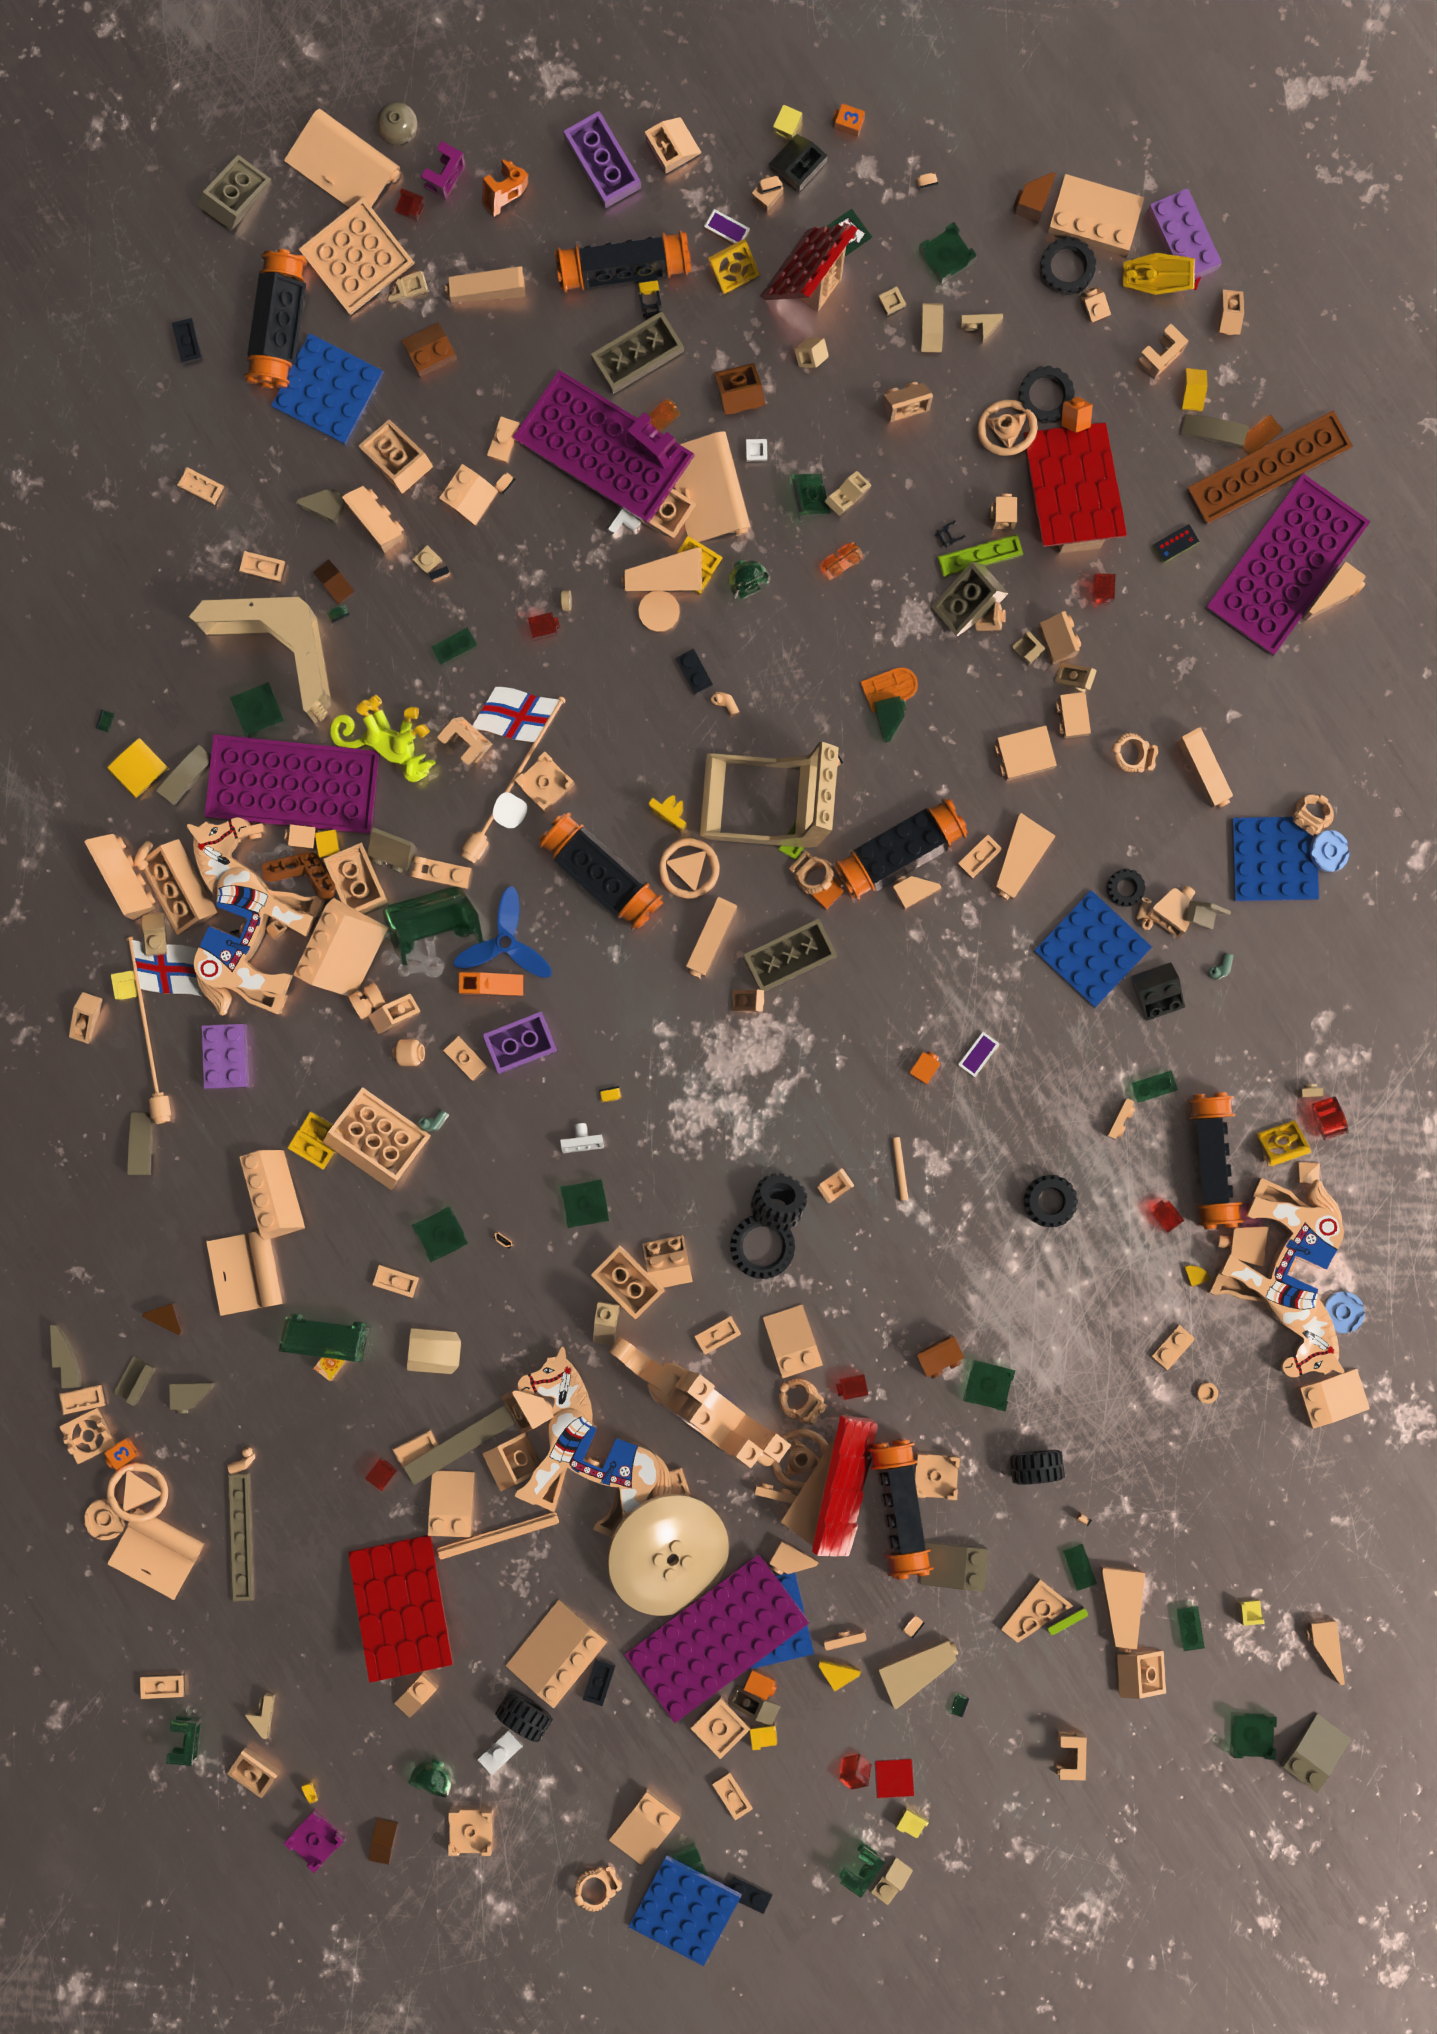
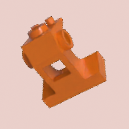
(500, 193)

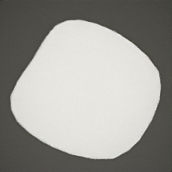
(509, 810)

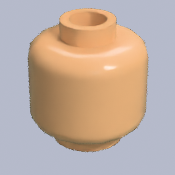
(408, 1052)

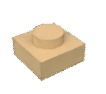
(892, 301)
(427, 560)
(1310, 1090)

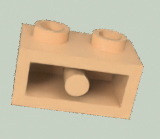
(1004, 512)
(1073, 715)

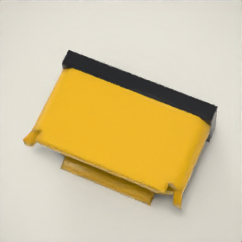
(648, 286)
(610, 1094)

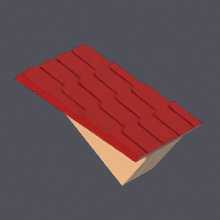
(812, 267)
(1075, 488)
(833, 1494)
(400, 1608)

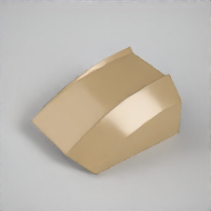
(433, 1351)

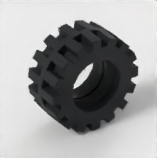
(1138, 882)

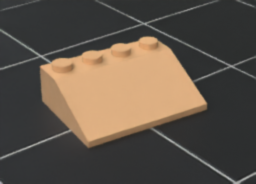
(1096, 215)
(121, 876)
(340, 949)
(376, 1138)
(556, 1653)

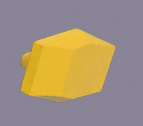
(1159, 273)

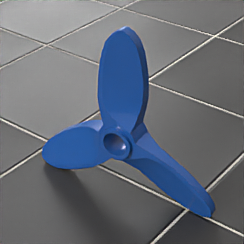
(507, 924)

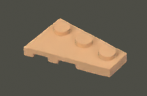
(1035, 1610)

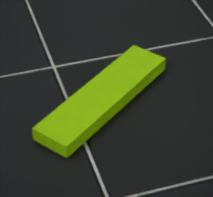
(983, 554)

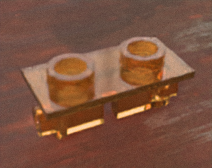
(664, 415)
(850, 556)

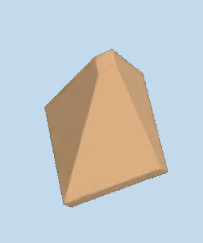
(1307, 1172)

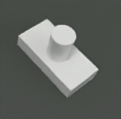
(624, 517)
(582, 1141)
(500, 1752)

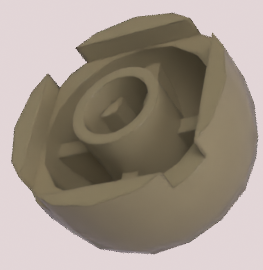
(397, 123)

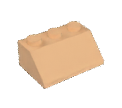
(373, 517)
(627, 1282)

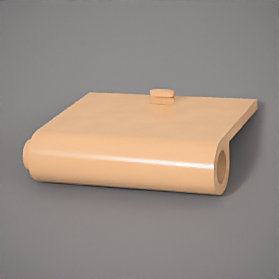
(244, 1272)
(160, 1551)

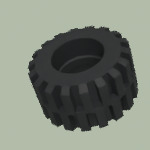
(1050, 1182)
(778, 1215)
(1037, 1467)
(523, 1716)

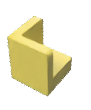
(787, 122)
(124, 985)
(1250, 1613)
(911, 1822)

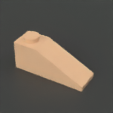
(1325, 1641)

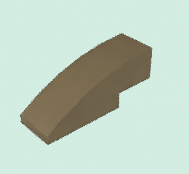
(1214, 430)
(185, 775)
(140, 1144)
(64, 1357)

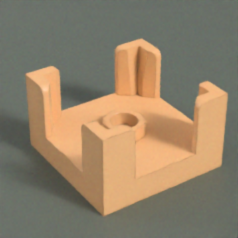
(1175, 345)
(470, 735)
(544, 782)
(937, 1476)
(720, 1727)
(1077, 1769)
(470, 1831)

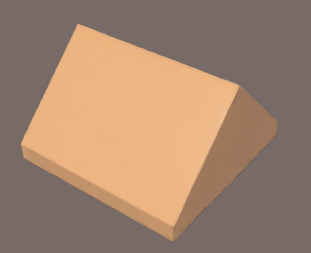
(253, 1772)

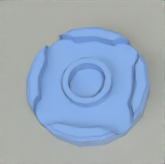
(1329, 851)
(1345, 1311)

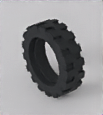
(1062, 286)
(1046, 372)

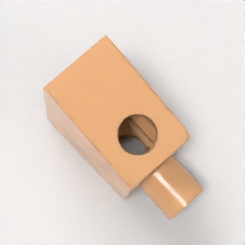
(1173, 910)
(1246, 1244)

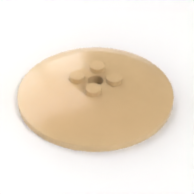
(653, 1533)

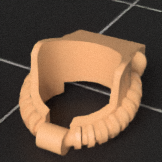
(1146, 752)
(1306, 820)
(806, 864)
(813, 1407)
(610, 1886)

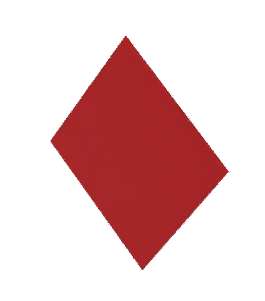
(894, 1778)

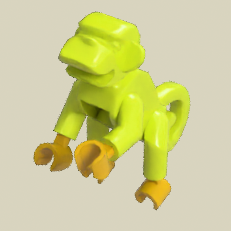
(392, 745)

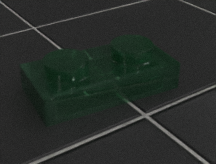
(454, 646)
(1154, 1086)
(1079, 1567)
(1190, 1628)

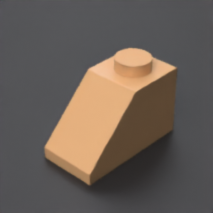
(1231, 312)
(913, 890)
(394, 1013)
(85, 1017)
(790, 1559)
(416, 1695)

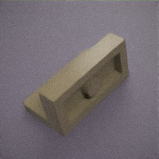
(1204, 913)
(134, 1380)

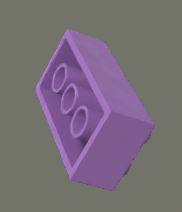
(602, 159)
(1184, 231)

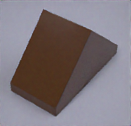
(333, 581)
(166, 1317)
(383, 1841)

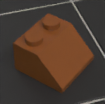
(1033, 197)
(429, 349)
(740, 388)
(940, 1356)

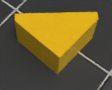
(1194, 389)
(838, 1674)

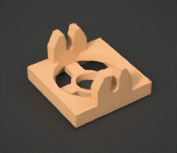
(67, 1430)

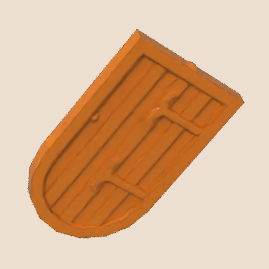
(890, 684)

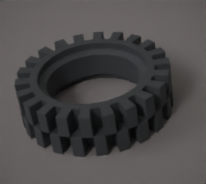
(749, 1268)

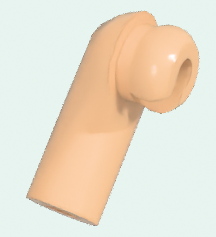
(725, 700)
(143, 851)
(1145, 921)
(248, 1457)

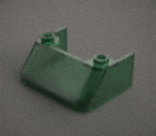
(430, 916)
(325, 1339)

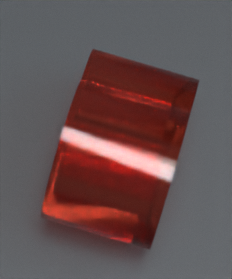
(1330, 1118)

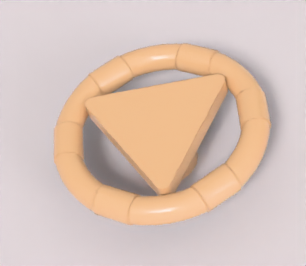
(1007, 428)
(688, 868)
(800, 1457)
(137, 1492)

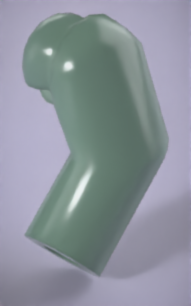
(1222, 969)
(432, 1124)

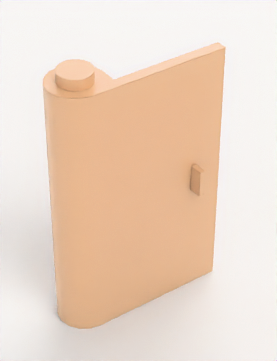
(341, 161)
(714, 488)

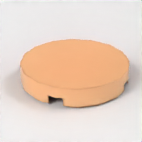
(659, 611)
(102, 1521)

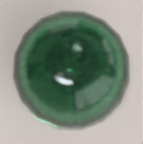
(747, 578)
(432, 1778)

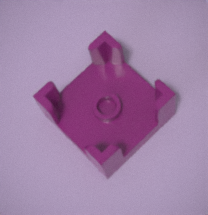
(454, 164)
(662, 451)
(314, 1840)

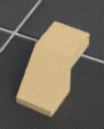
(932, 327)
(848, 493)

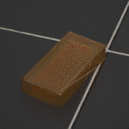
(1261, 434)

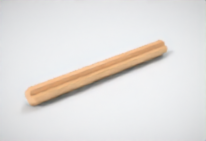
(498, 1535)

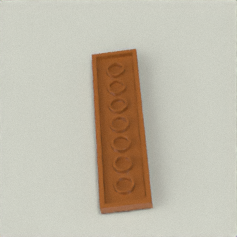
(1269, 467)

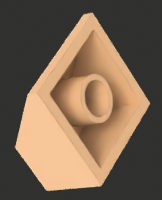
(468, 494)
(671, 514)
(527, 1409)
(512, 1461)
(1141, 1674)

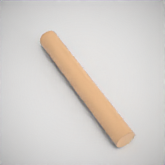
(899, 1168)

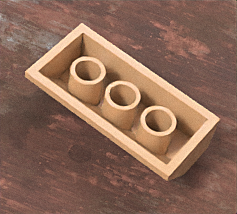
(178, 887)
(272, 1193)

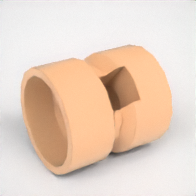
(367, 1000)

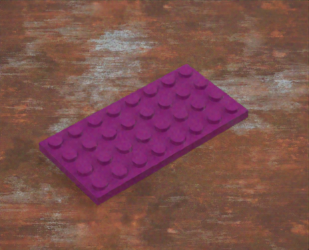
(592, 444)
(1288, 564)
(292, 784)
(717, 1638)

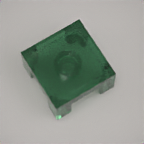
(947, 254)
(257, 710)
(585, 1203)
(441, 1234)
(988, 1385)
(1252, 1735)
(188, 1755)
(867, 1873)

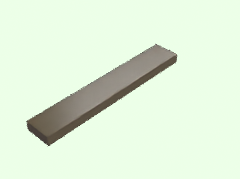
(459, 1444)
(240, 1537)

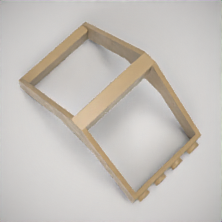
(289, 622)
(814, 804)

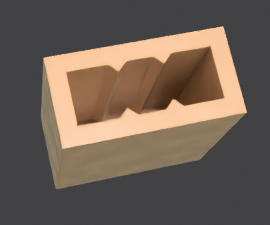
(1025, 753)

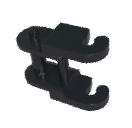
(644, 307)
(946, 529)

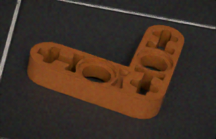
(271, 872)

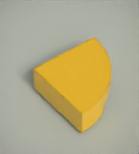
(1196, 1275)
(309, 1792)

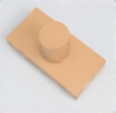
(503, 440)

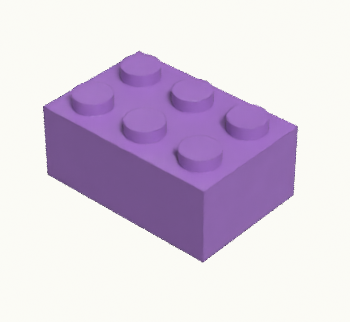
(520, 1043)
(225, 1056)

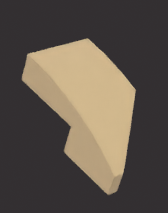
(409, 286)

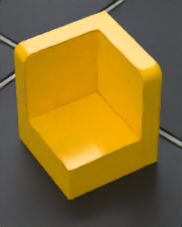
(327, 843)
(763, 1736)

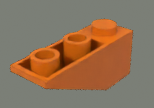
(490, 984)

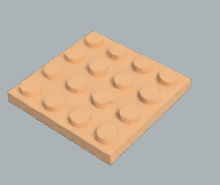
(356, 256)

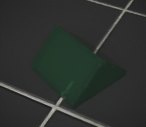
(809, 496)

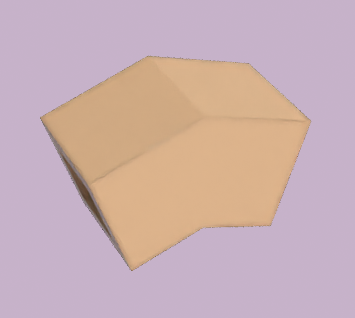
(274, 932)

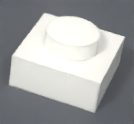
(756, 450)

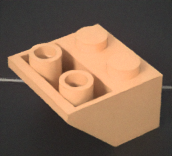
(671, 143)
(1059, 637)
(667, 1261)

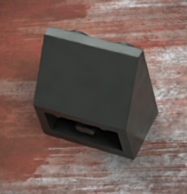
(799, 161)
(1158, 991)

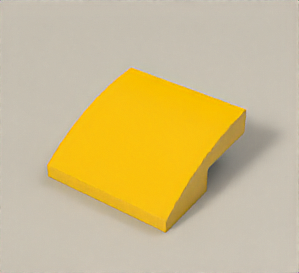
(710, 560)
(137, 768)
(310, 1138)

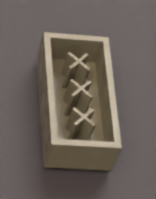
(637, 352)
(790, 955)

